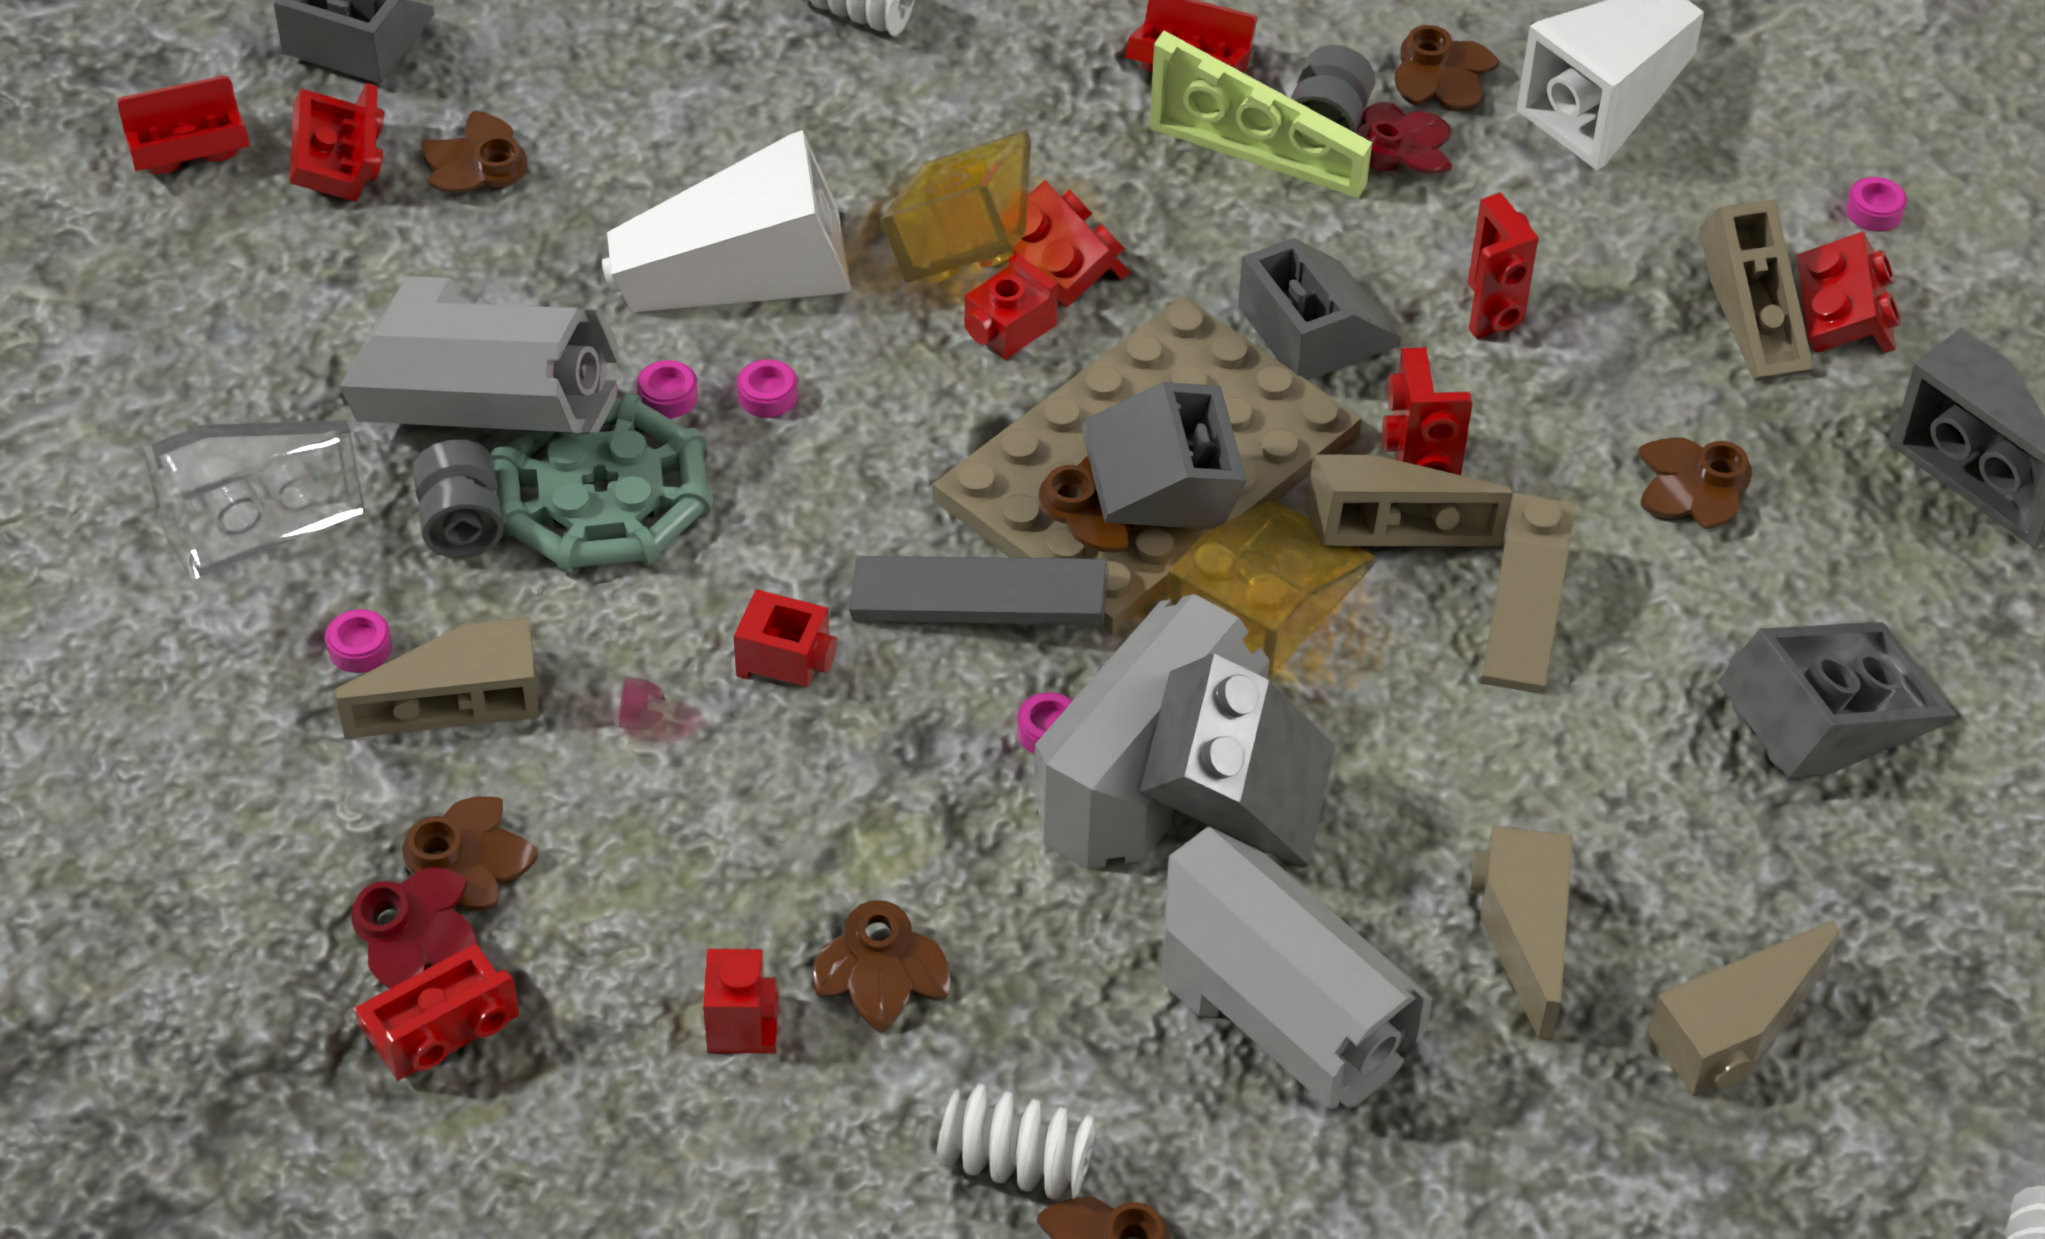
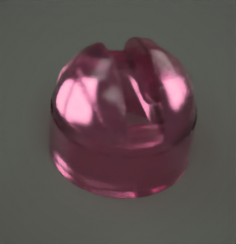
(634, 704)

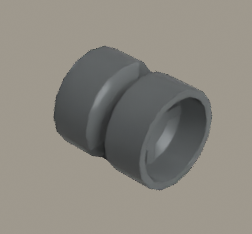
(1336, 84)
(458, 499)

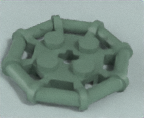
(608, 523)

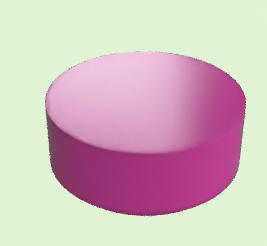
(1876, 204)
(668, 388)
(767, 388)
(358, 641)
(1038, 715)

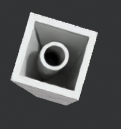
(1603, 69)
(735, 237)

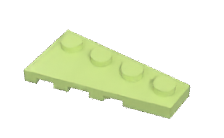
(1243, 118)

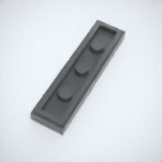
(979, 590)

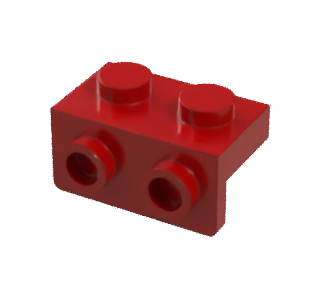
(1207, 26)
(182, 124)
(336, 142)
(1065, 245)
(1500, 266)
(1847, 294)
(1425, 425)
(438, 1012)

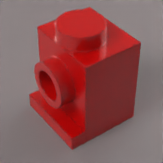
(1012, 307)
(783, 639)
(739, 1003)

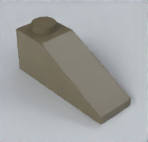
(1757, 287)
(1402, 504)
(1528, 593)
(452, 681)
(1525, 914)
(1728, 1018)

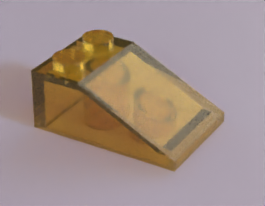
(961, 210)
(1271, 576)

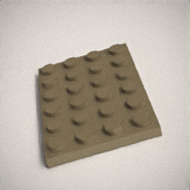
(1273, 415)

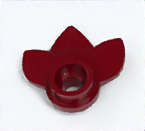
(1405, 138)
(422, 932)

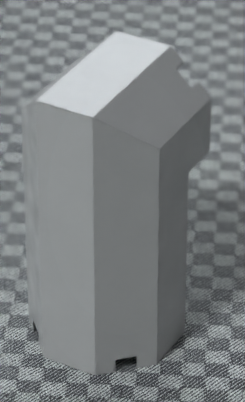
(482, 363)
(1099, 747)
(1284, 970)

